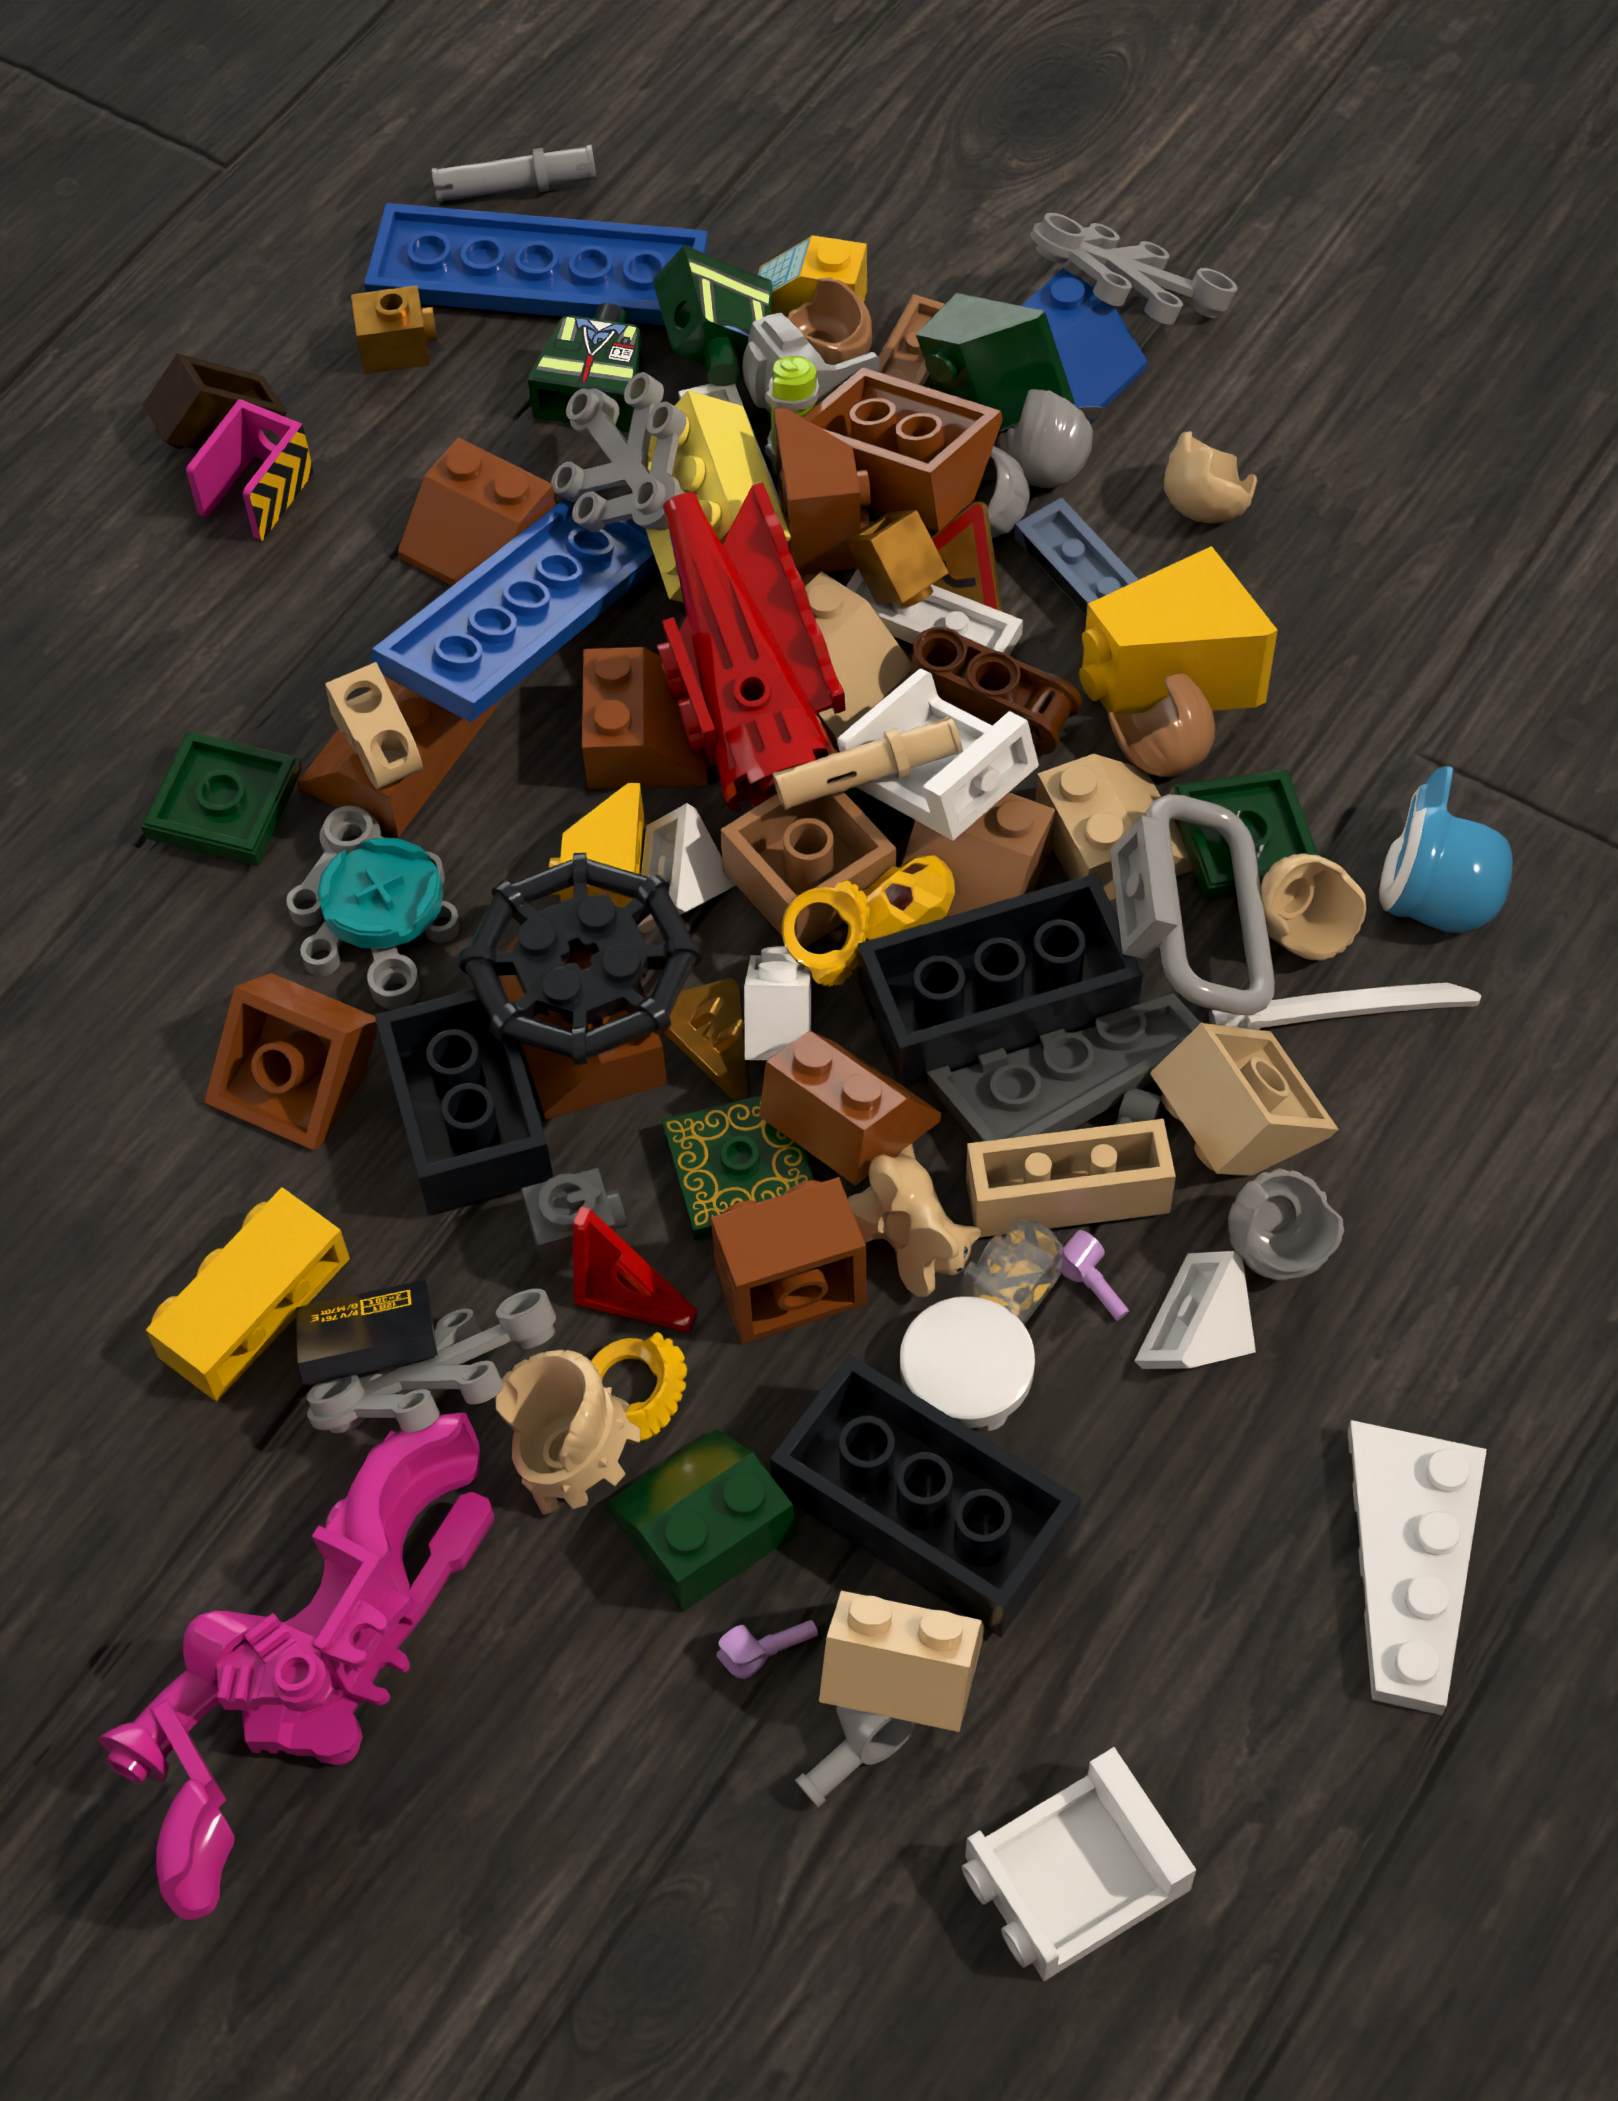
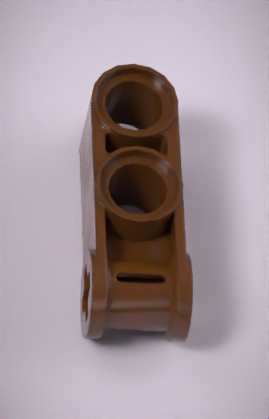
(1021, 689)

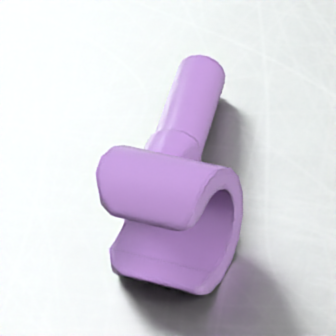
(1078, 1264)
(746, 1655)

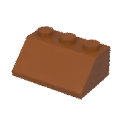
(913, 441)
(440, 737)
(606, 1077)

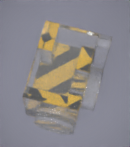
(1016, 1268)

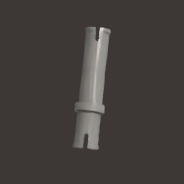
(514, 173)

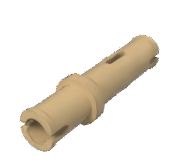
(868, 762)

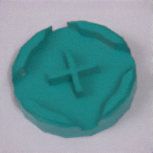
(380, 893)

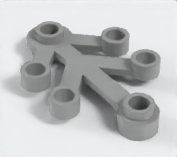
(1131, 266)
(595, 417)
(388, 964)
(349, 1400)

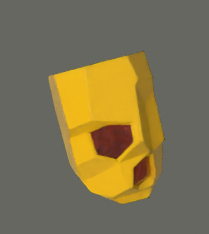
(909, 896)

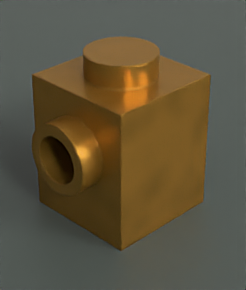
(393, 329)
(897, 558)

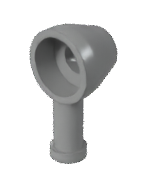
(867, 1741)

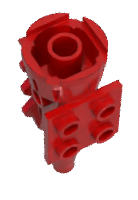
(747, 649)

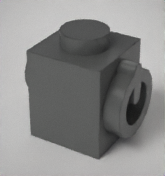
(554, 1206)

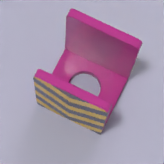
(232, 449)

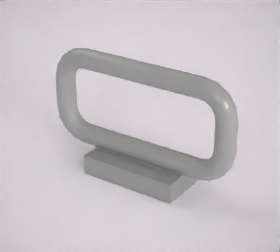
(1151, 906)

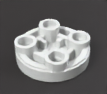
(968, 1360)

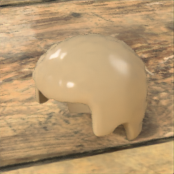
(1206, 482)
(1312, 906)

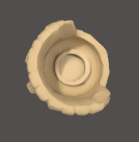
(563, 1427)

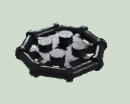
(573, 926)

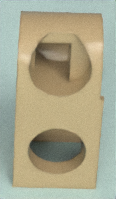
(374, 726)

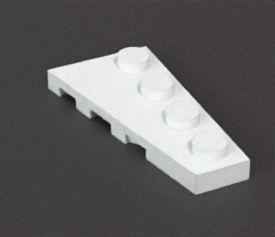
(1416, 1536)

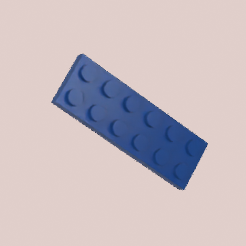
(524, 261)
(514, 611)

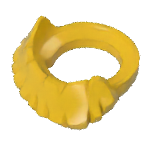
(851, 906)
(668, 1367)

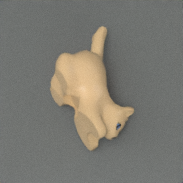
(908, 1215)

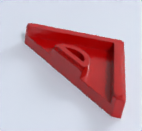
(619, 1281)

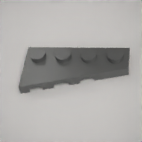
(1065, 1075)

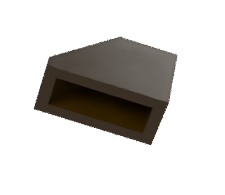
(198, 395)

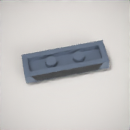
(1072, 554)

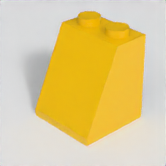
(1175, 622)

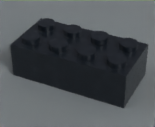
(996, 977)
(925, 1494)

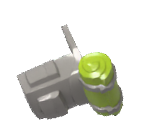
(789, 373)

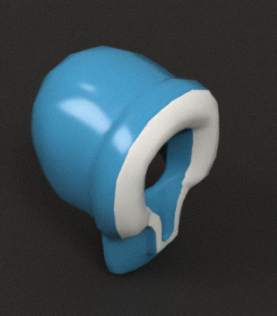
(1445, 866)

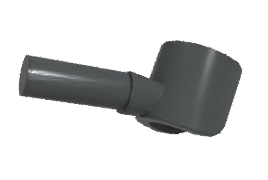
(1138, 1107)

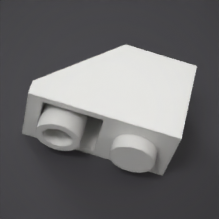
(775, 1003)

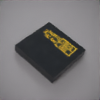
(365, 1332)

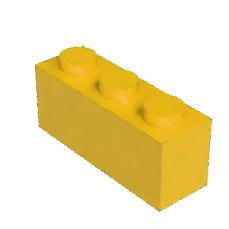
(247, 1293)

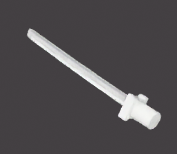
(1351, 1004)

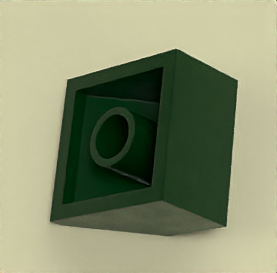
(992, 354)
(704, 1517)

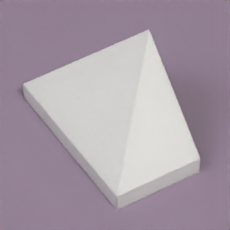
(686, 857)
(1202, 1315)

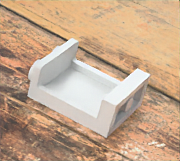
(957, 788)
(1078, 1868)

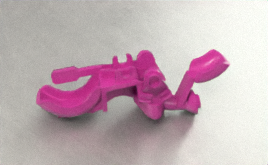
(311, 1672)

